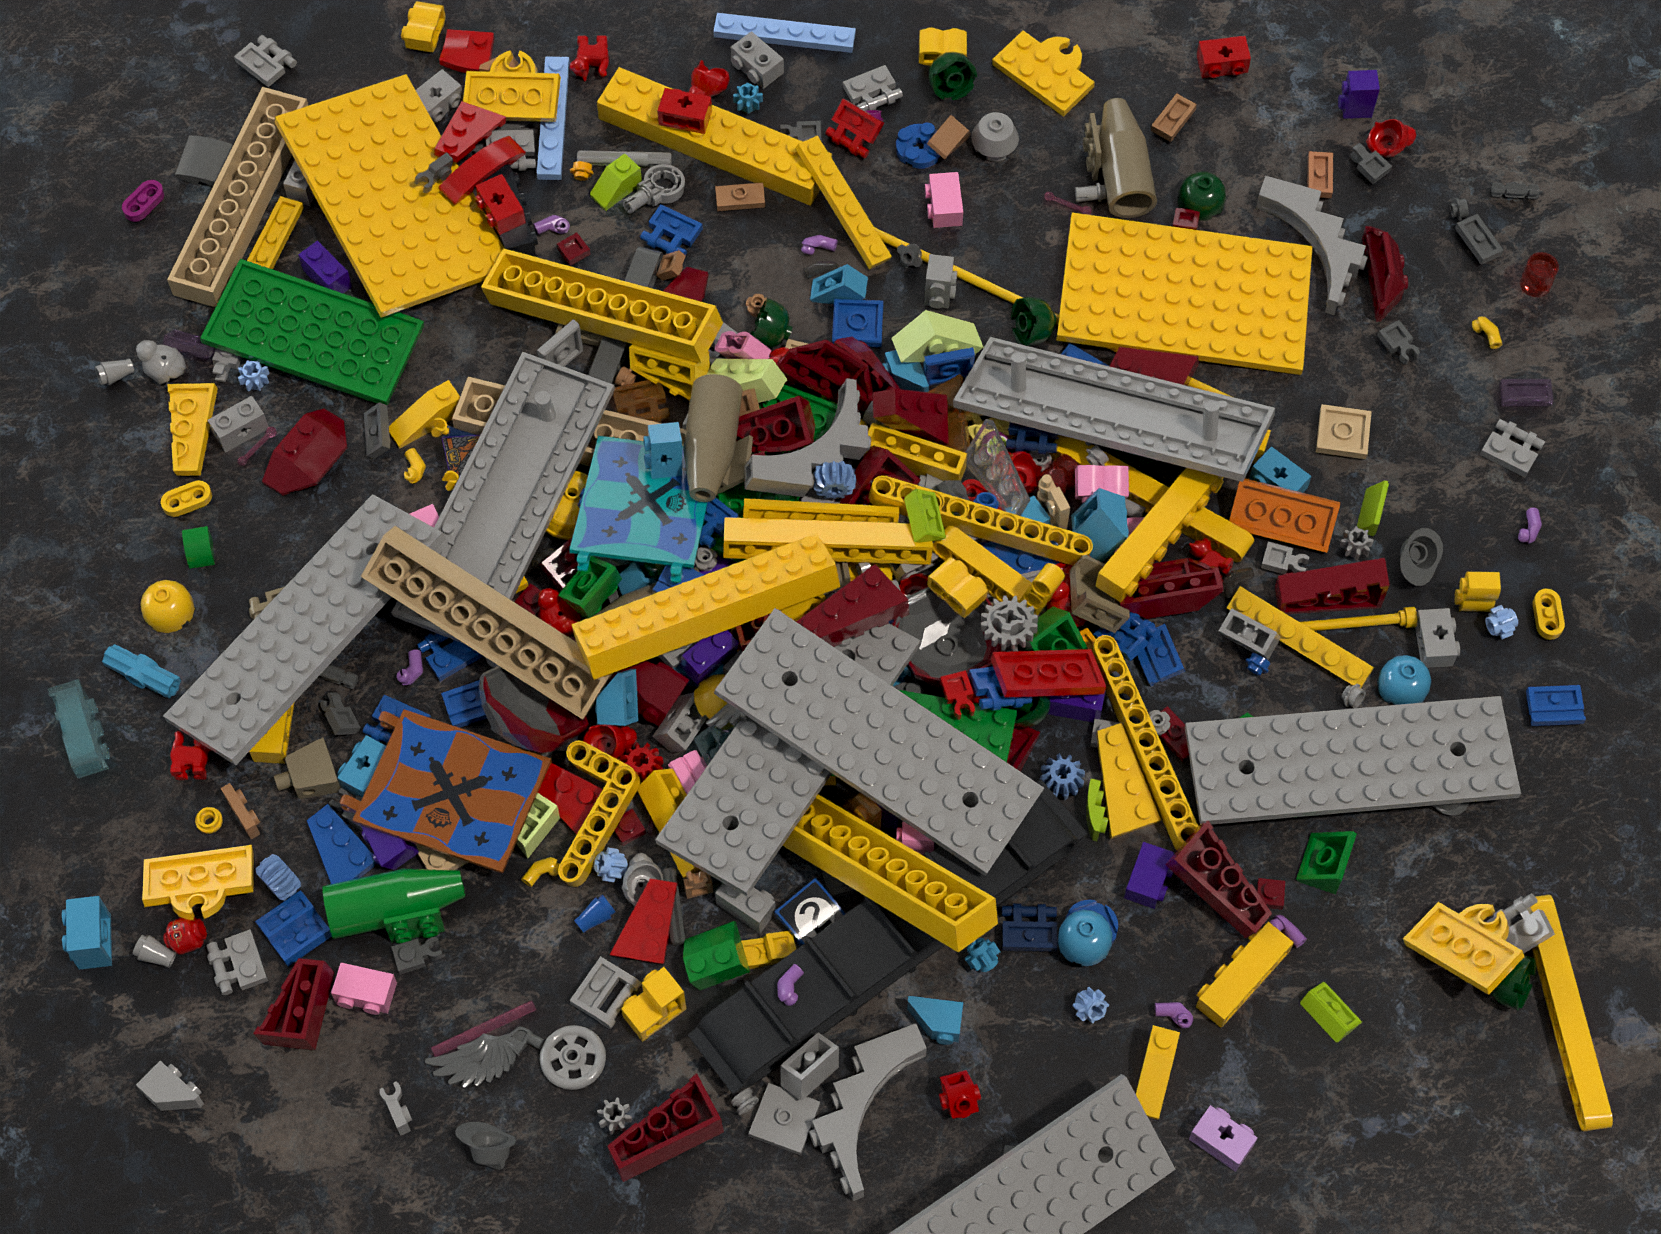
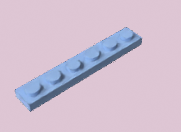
(785, 32)
(552, 133)

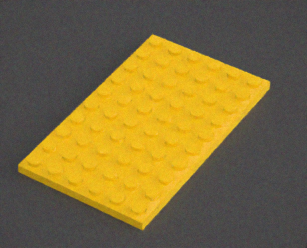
(362, 169)
(1185, 293)

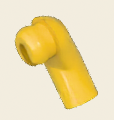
(1490, 329)
(417, 466)

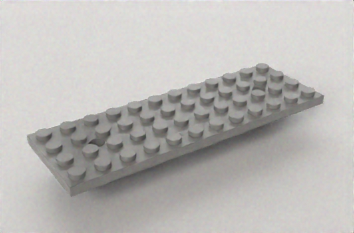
(1115, 408)
(517, 475)
(293, 636)
(879, 741)
(1351, 760)
(763, 785)
(1059, 1176)

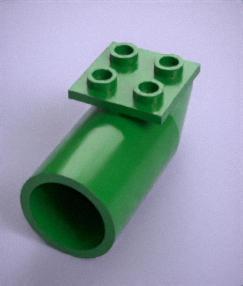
(399, 900)

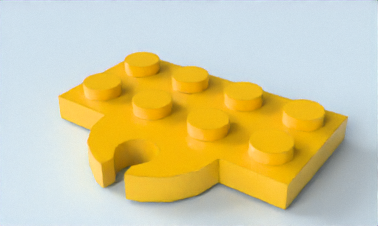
(1046, 70)
(514, 91)
(198, 879)
(1466, 944)

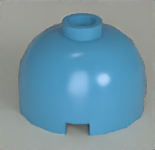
(1404, 680)
(1085, 937)

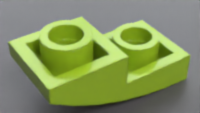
(1094, 812)

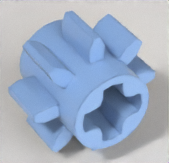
(253, 375)
(1501, 621)
(610, 864)
(1090, 1005)

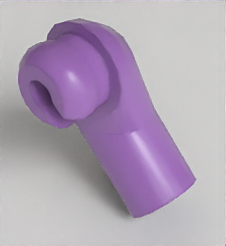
(552, 223)
(818, 241)
(1534, 524)
(415, 669)
(1288, 930)
(786, 985)
(1176, 1012)

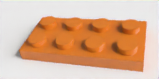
(1284, 514)

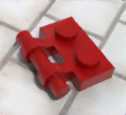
(858, 122)

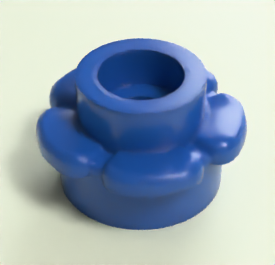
(1257, 664)

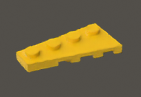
(190, 409)
(1126, 792)

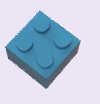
(87, 932)

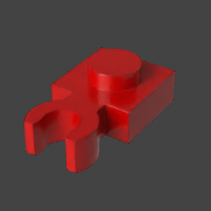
(958, 691)

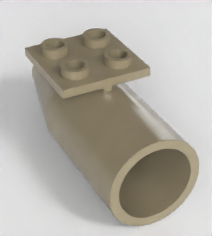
(1123, 155)
(710, 446)

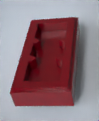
(1175, 736)

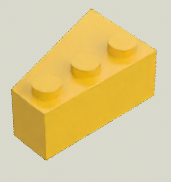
(668, 369)

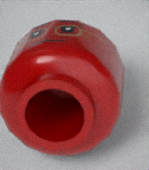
(185, 935)

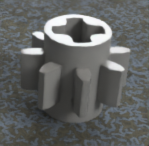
(1356, 543)
(619, 1121)

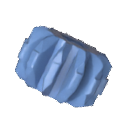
(834, 480)
(1071, 772)
(278, 877)

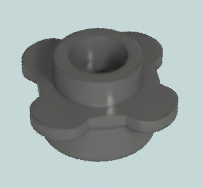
(914, 251)

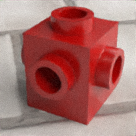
(959, 1094)

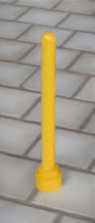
(1405, 617)

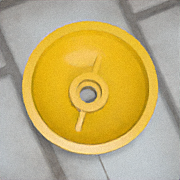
(565, 517)

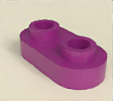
(141, 200)

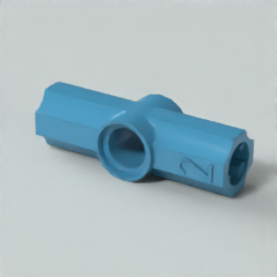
(141, 671)

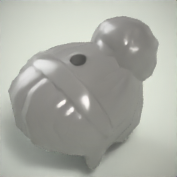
(155, 366)
(640, 871)

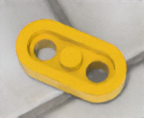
(186, 498)
(1550, 615)

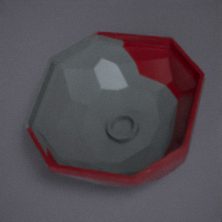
(946, 638)
(526, 715)

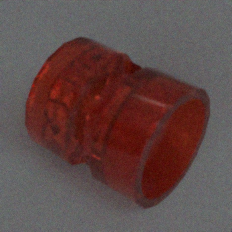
(1539, 274)
(1062, 472)

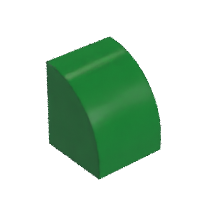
(198, 547)

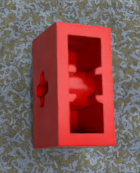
(1223, 57)
(684, 110)
(500, 204)

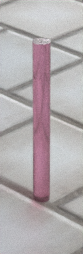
(485, 1028)

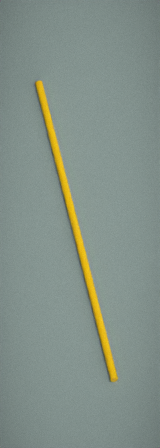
(1004, 294)

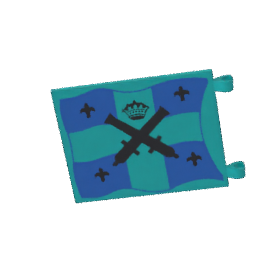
(633, 515)

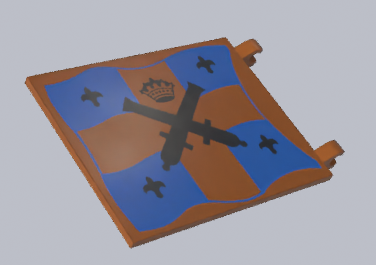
(450, 790)

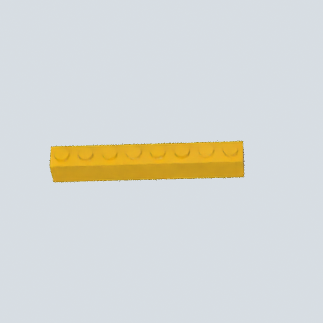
(1156, 532)
(843, 539)

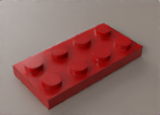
(1048, 673)

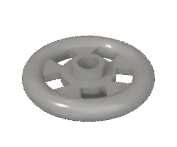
(588, 1072)

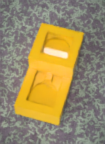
(769, 949)

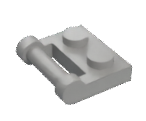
(598, 987)

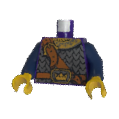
(457, 447)

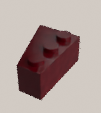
(1156, 364)
(300, 1007)

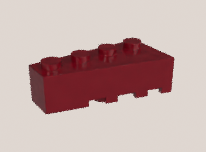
(1334, 588)
(857, 607)
(667, 1131)

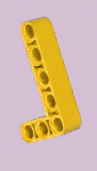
(997, 575)
(599, 811)

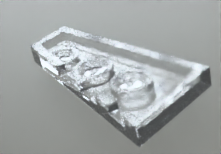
(995, 470)

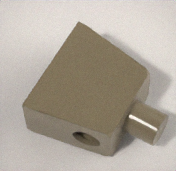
(309, 771)

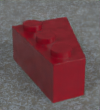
(913, 413)
(560, 566)

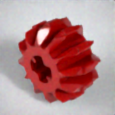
(642, 755)

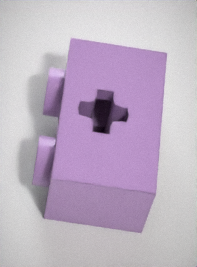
(1229, 1151)

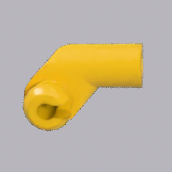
(538, 868)

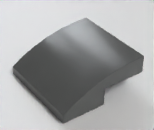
(202, 160)

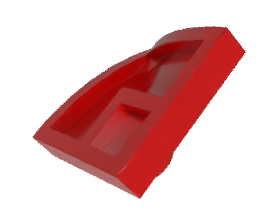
(466, 50)

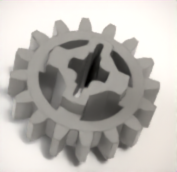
(1011, 626)

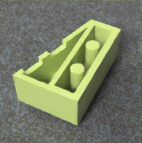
(934, 334)
(752, 373)
(538, 824)

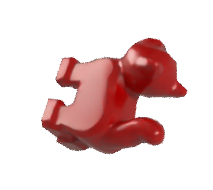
(590, 55)
(1203, 550)
(188, 758)

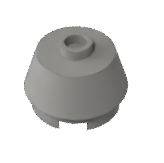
(995, 136)

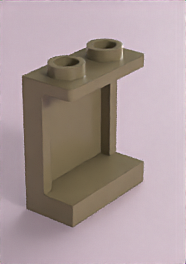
(1091, 602)

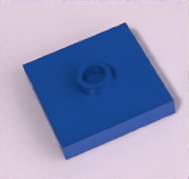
(858, 319)
(944, 366)

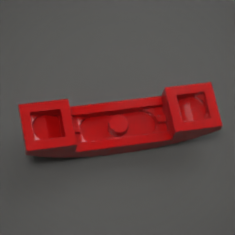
(479, 167)

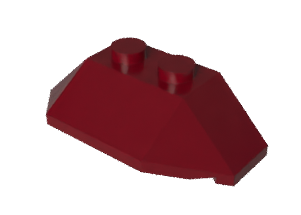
(1383, 270)
(826, 368)
(306, 452)
(1174, 589)

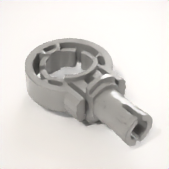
(651, 193)

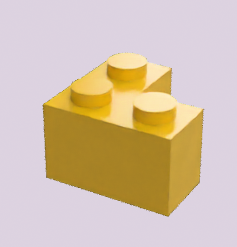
(656, 1006)

